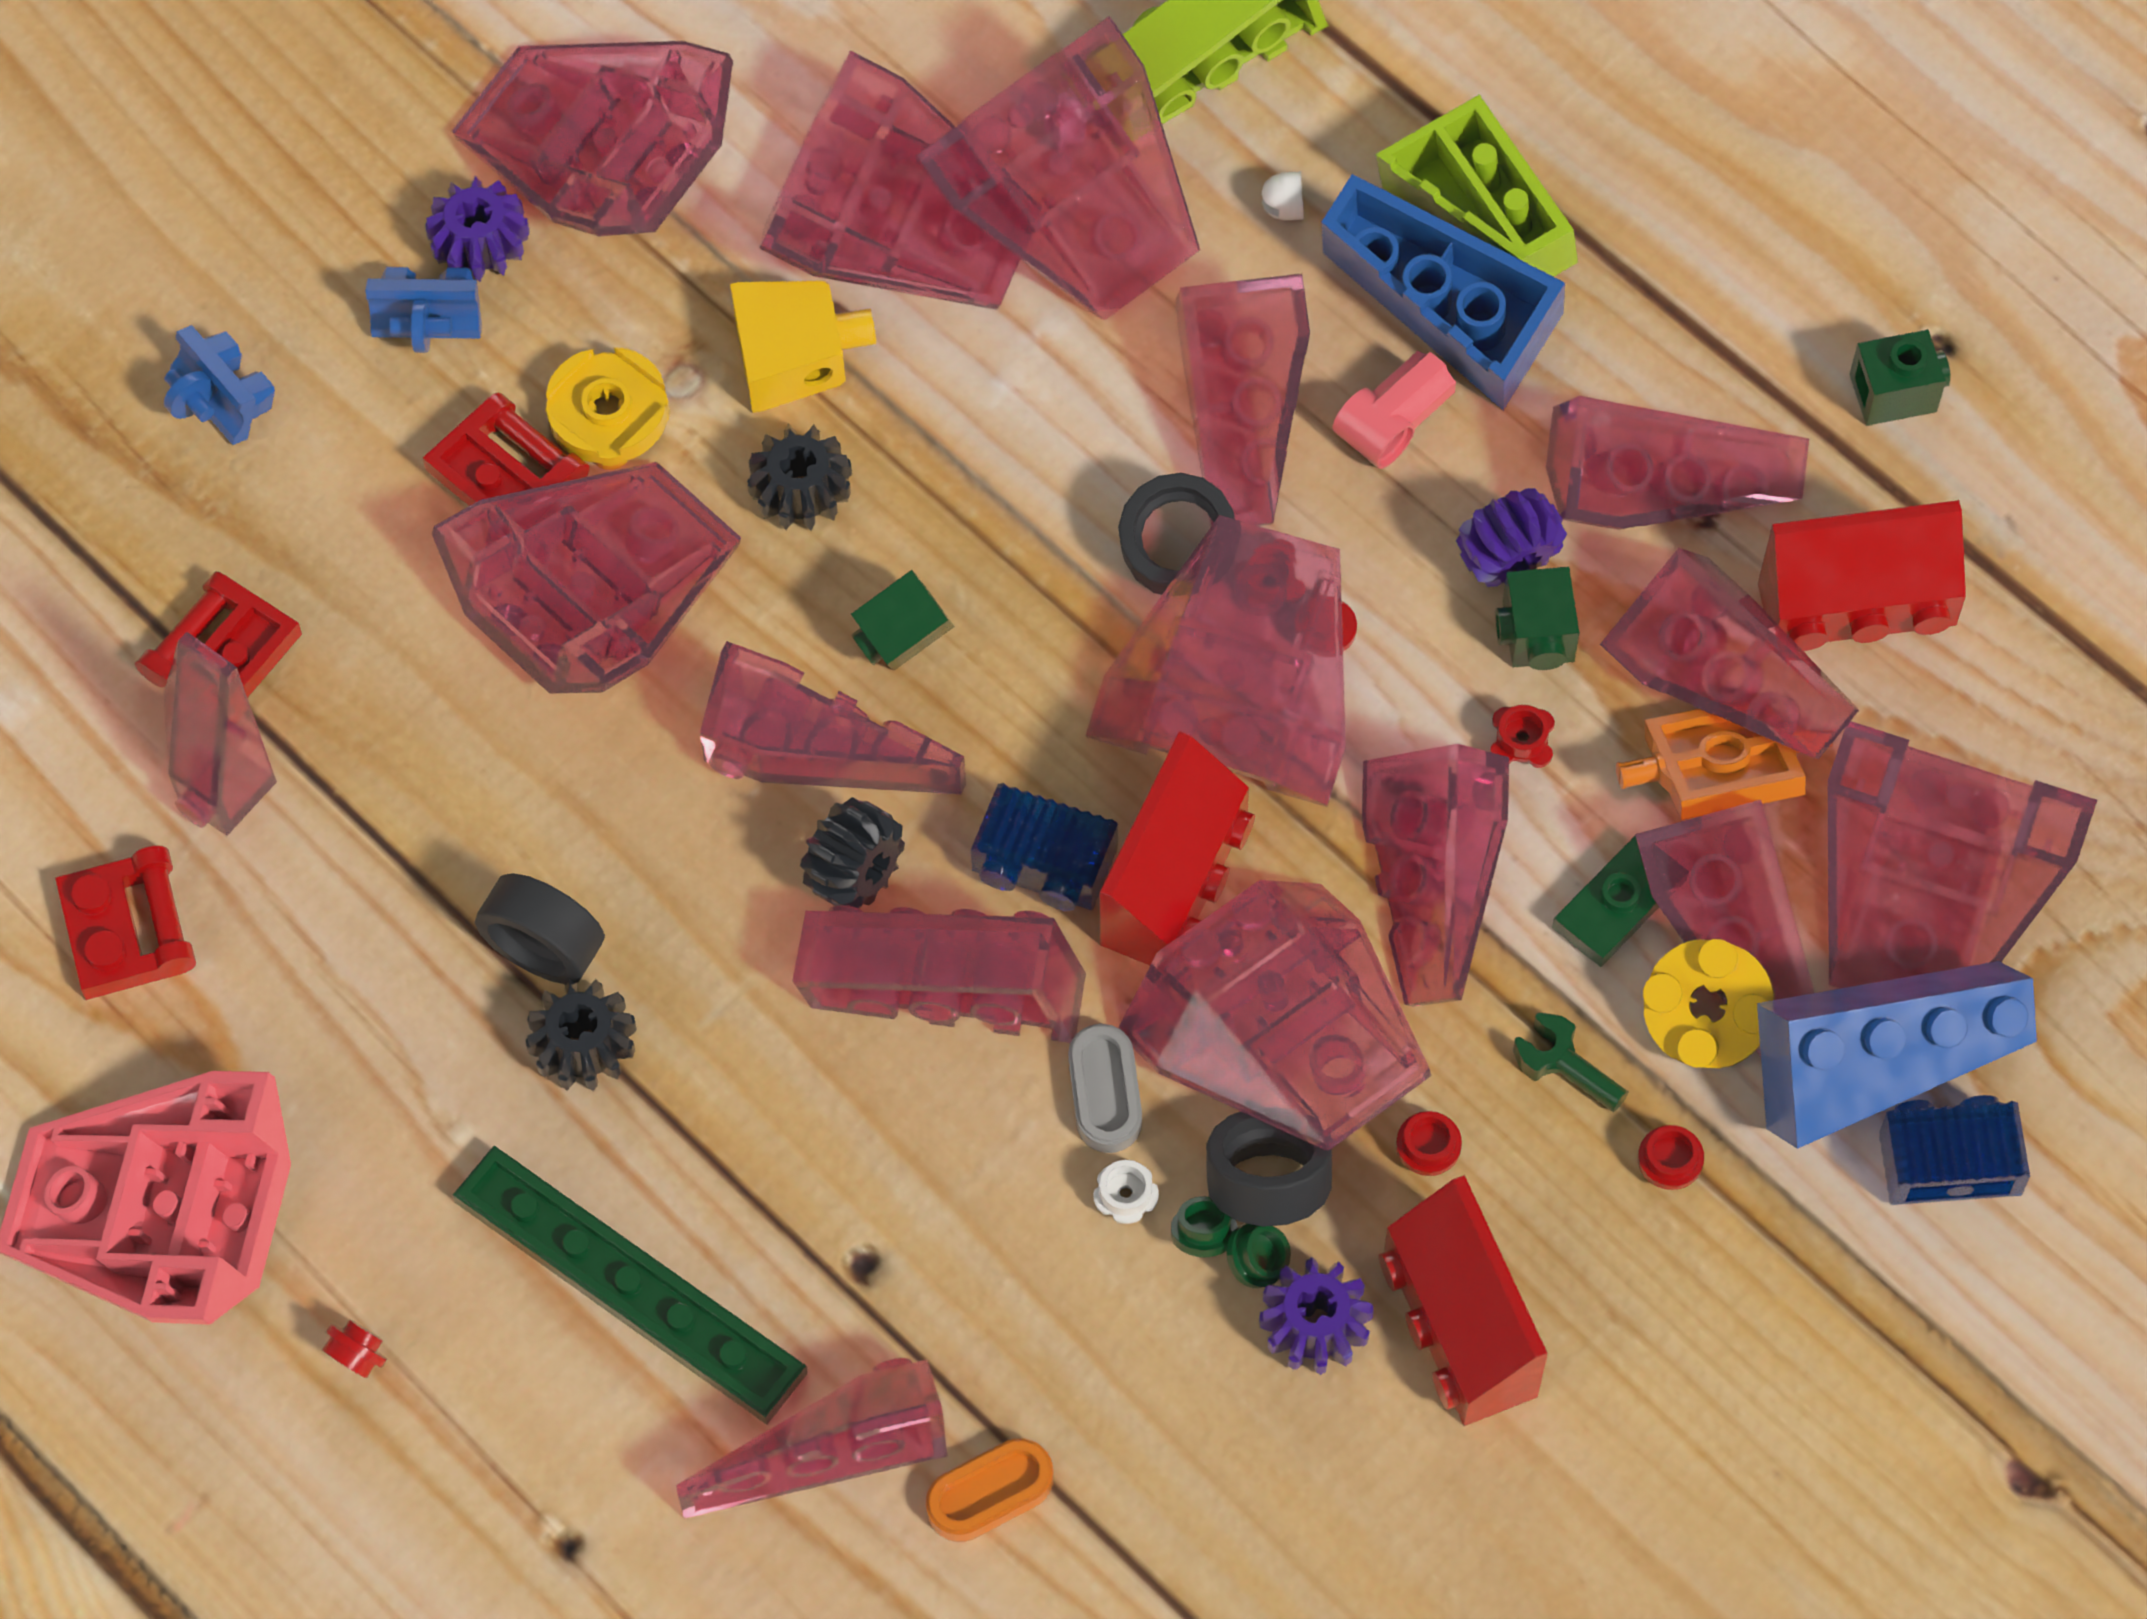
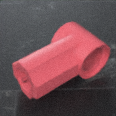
(1385, 419)

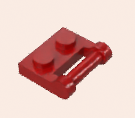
(481, 469)
(249, 638)
(104, 928)

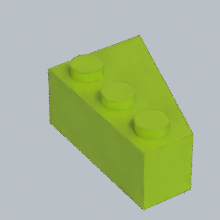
(1480, 183)

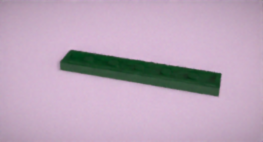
(631, 1284)

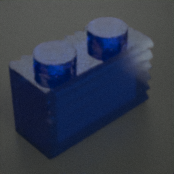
(1044, 848)
(1954, 1151)

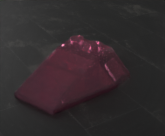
(602, 129)
(1073, 173)
(866, 207)
(584, 572)
(1240, 661)
(1936, 858)
(1279, 1014)

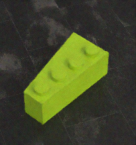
(1209, 40)

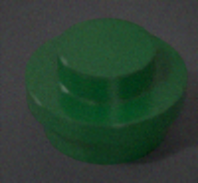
(1201, 1228)
(1257, 1254)

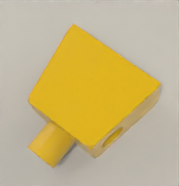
(794, 339)

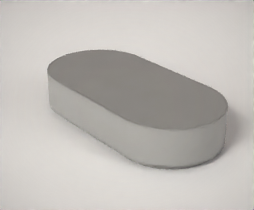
(1105, 1088)

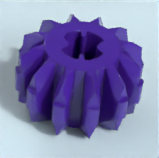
(477, 228)
(1511, 536)
(1300, 1298)

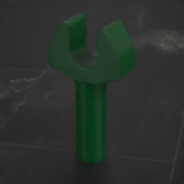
(1566, 1061)

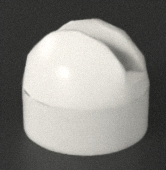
(1284, 196)

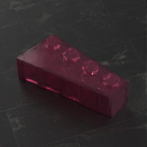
(942, 967)

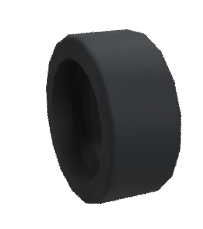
(1148, 498)
(539, 928)
(1260, 1198)

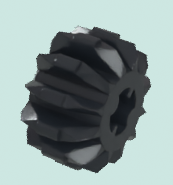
(805, 456)
(852, 853)
(593, 1050)

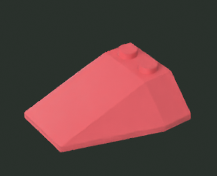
(156, 1196)

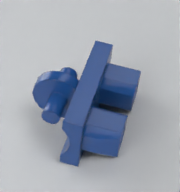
(424, 307)
(206, 387)

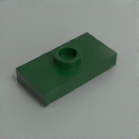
(1609, 907)

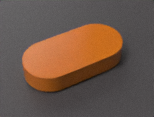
(989, 1490)

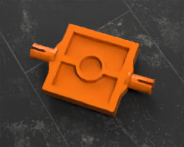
(1713, 764)

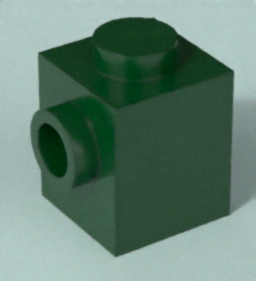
(1899, 377)
(1538, 618)
(899, 622)

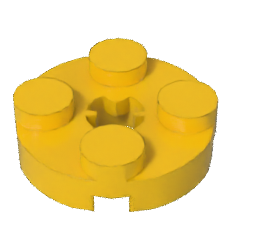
(612, 437)
(1716, 967)

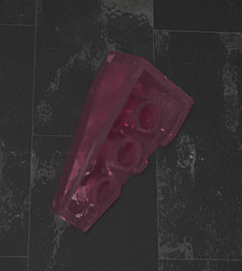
(1243, 378)

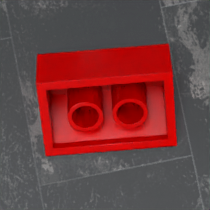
(1865, 574)
(1174, 852)
(1464, 1304)

